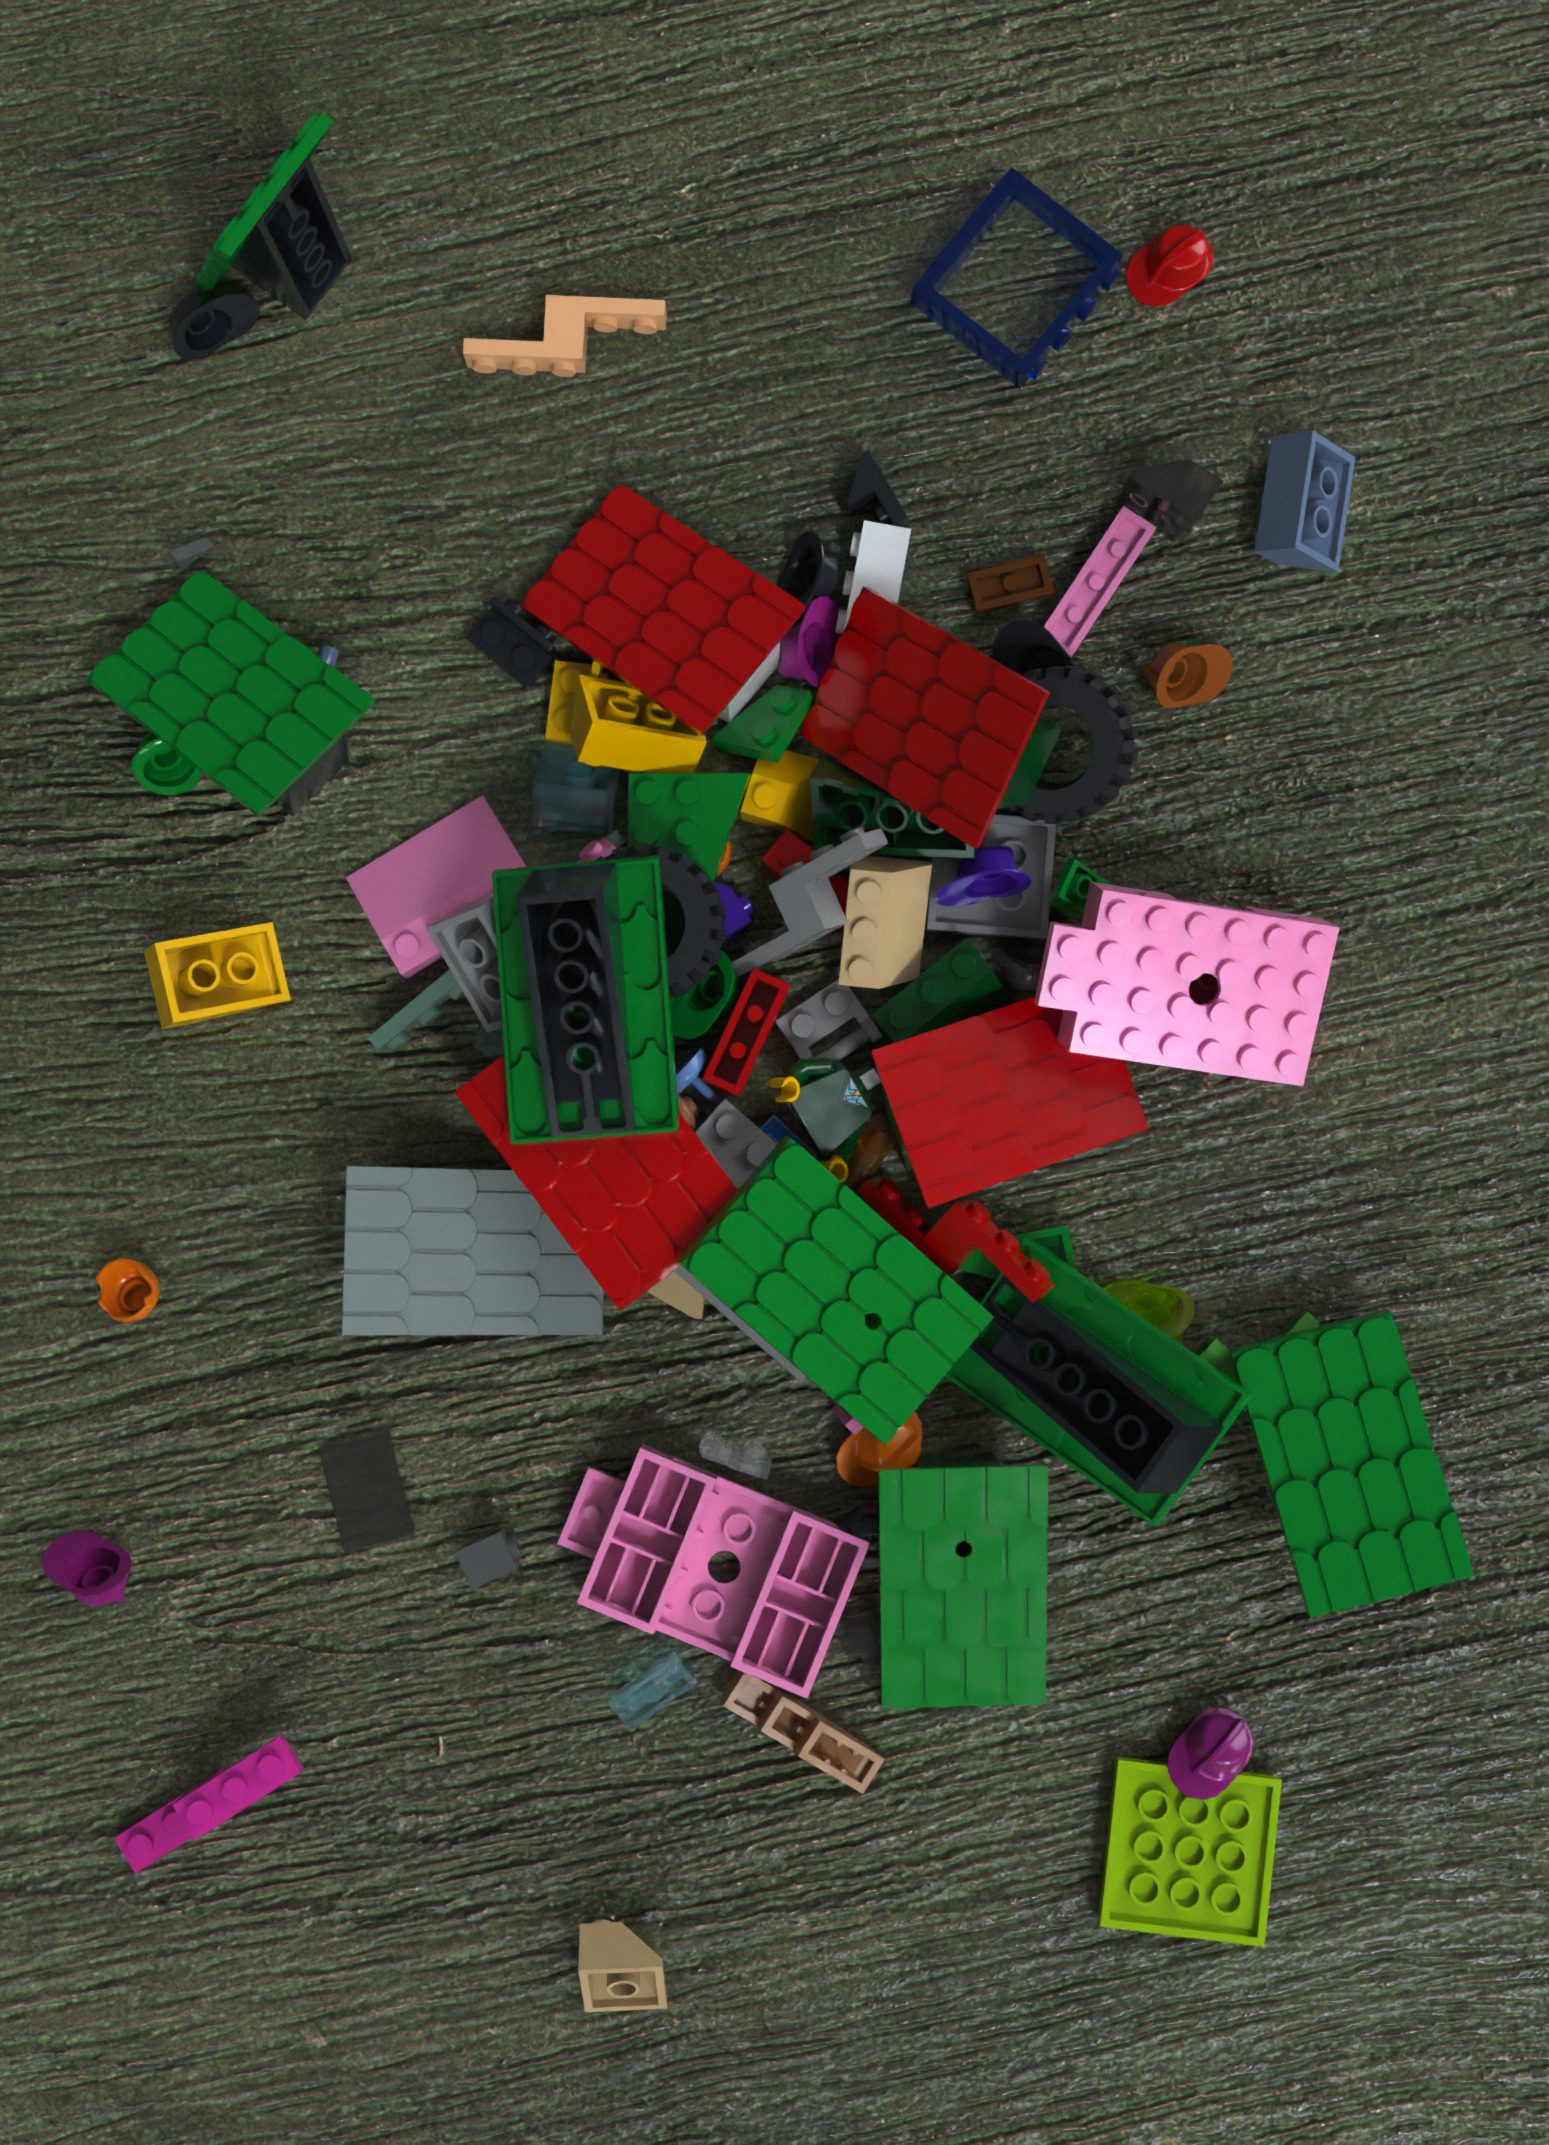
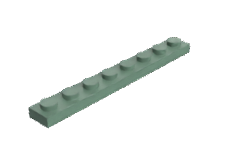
(426, 1005)

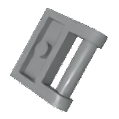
(824, 1015)

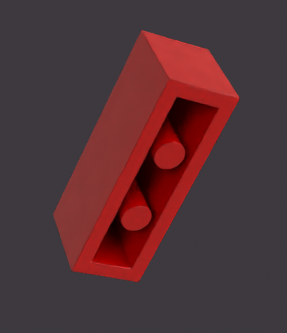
(746, 1033)

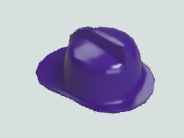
(985, 876)

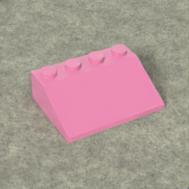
(431, 879)

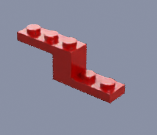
(957, 1236)

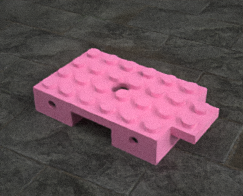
(1131, 971)
(654, 1554)

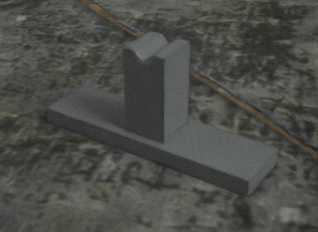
(186, 554)

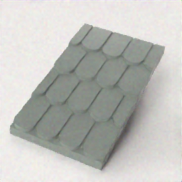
(458, 1258)

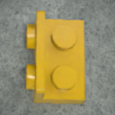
(562, 697)

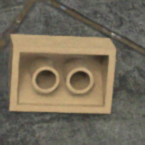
(884, 922)

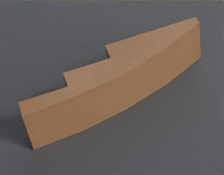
(802, 1730)

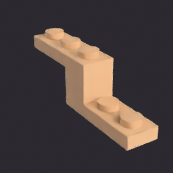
(565, 335)

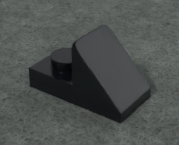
(872, 488)

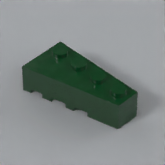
(849, 801)

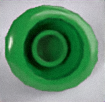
(162, 769)

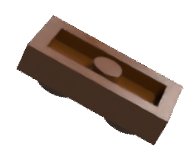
(1010, 584)

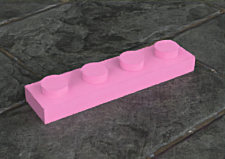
(1099, 579)

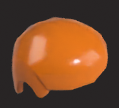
(127, 1289)

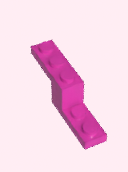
(209, 1803)

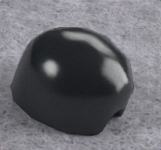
(864, 1521)

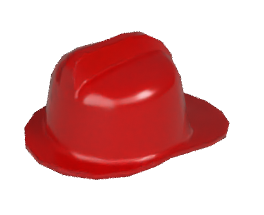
(1169, 265)

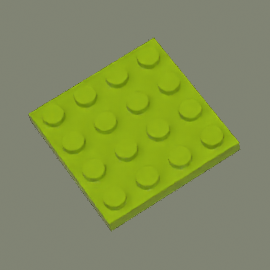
(1189, 1861)

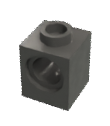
(489, 1557)

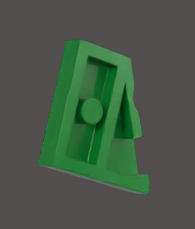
(766, 725)

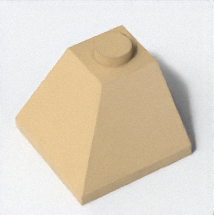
(618, 1969)

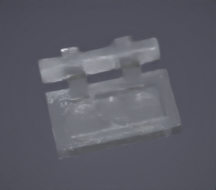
(748, 1458)

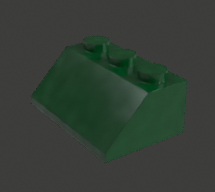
(946, 993)

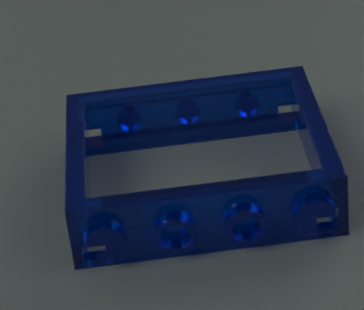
(928, 300)

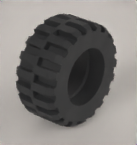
(1112, 746)
(701, 912)

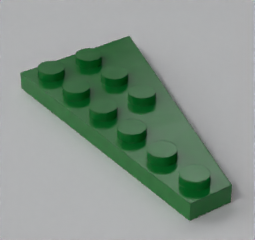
(687, 815)

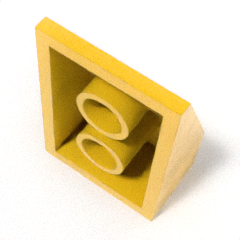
(216, 974)

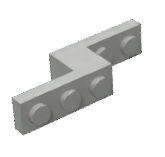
(809, 900)

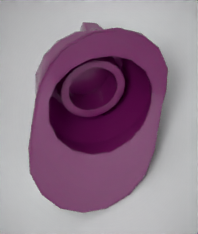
(810, 644)
(88, 1568)
(1210, 1753)

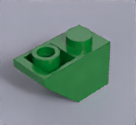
(1072, 889)

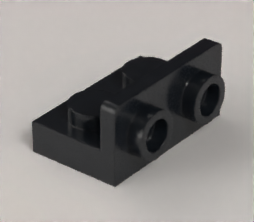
(514, 643)

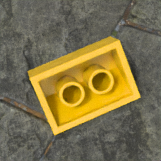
(629, 731)

